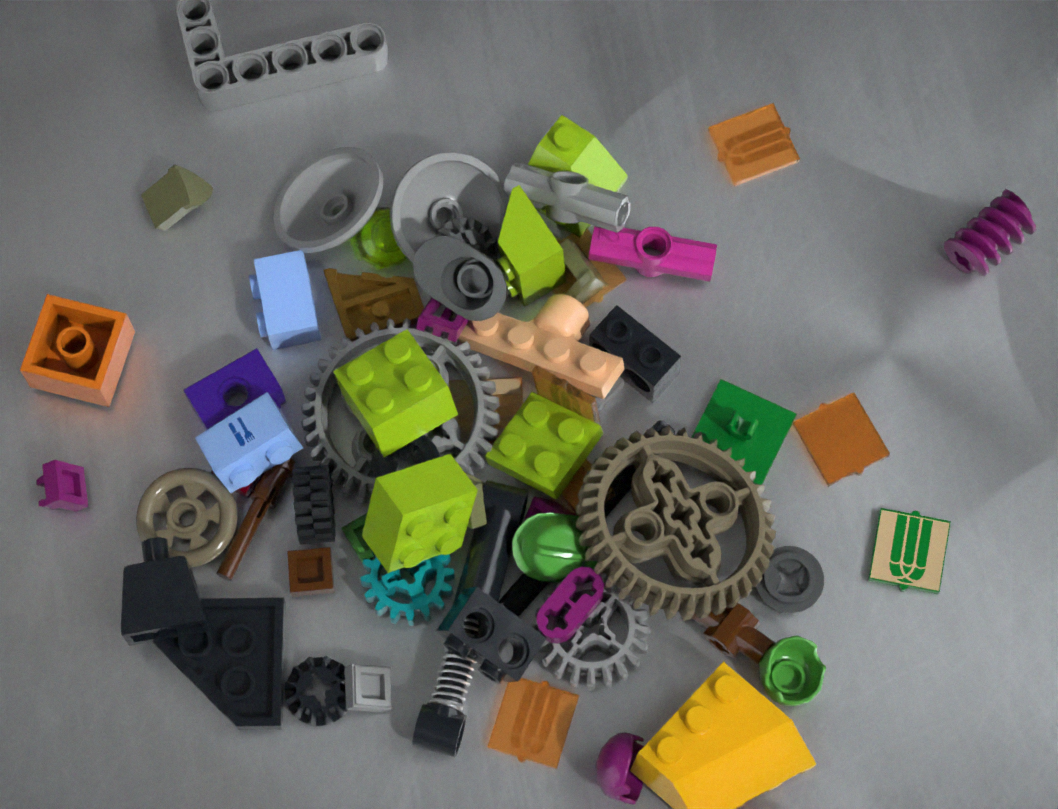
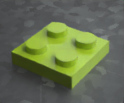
(544, 445)

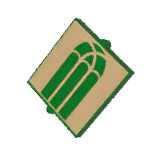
(909, 551)

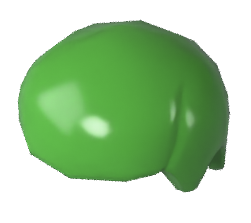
(792, 671)

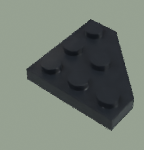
(238, 660)

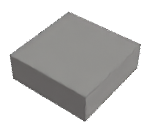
(368, 688)

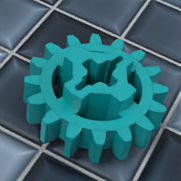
(393, 587)

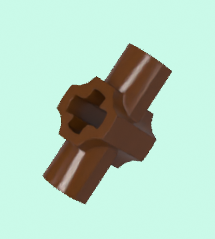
(735, 632)

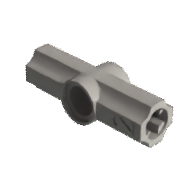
(570, 197)

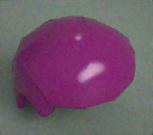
(614, 768)

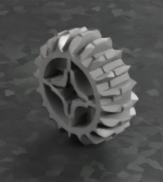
(604, 643)

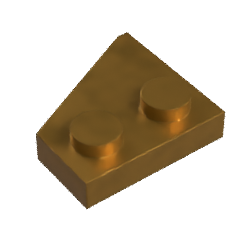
(373, 299)

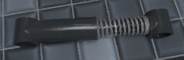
(442, 720)

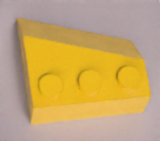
(722, 747)

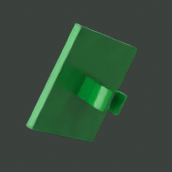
(748, 425)

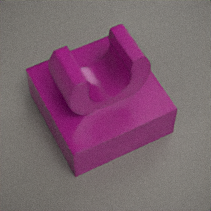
(63, 486)

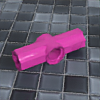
(677, 257)

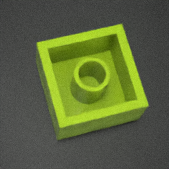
(395, 392)
(419, 513)

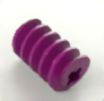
(990, 233)

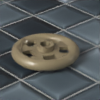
(195, 483)

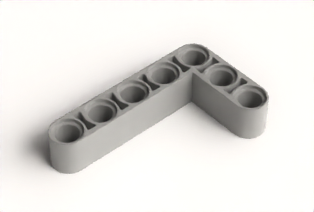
(272, 60)

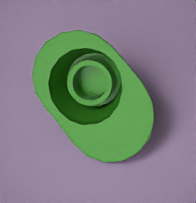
(549, 547)

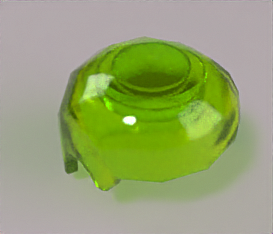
(377, 243)

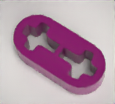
(577, 612)

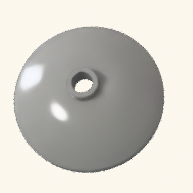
(449, 182)
(328, 200)

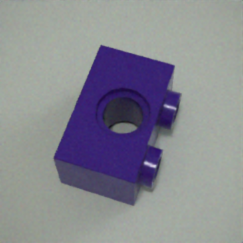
(245, 375)

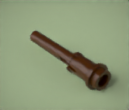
(264, 497)

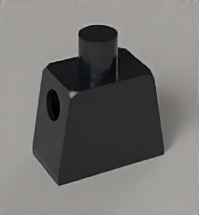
(160, 597)

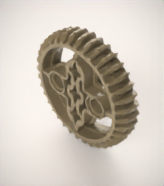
(675, 523)

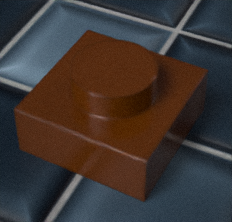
(310, 572)

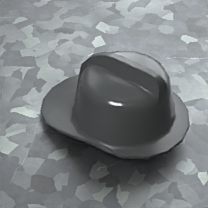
(460, 277)

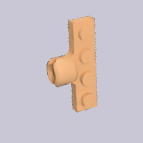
(549, 342)

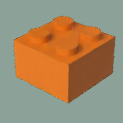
(77, 350)

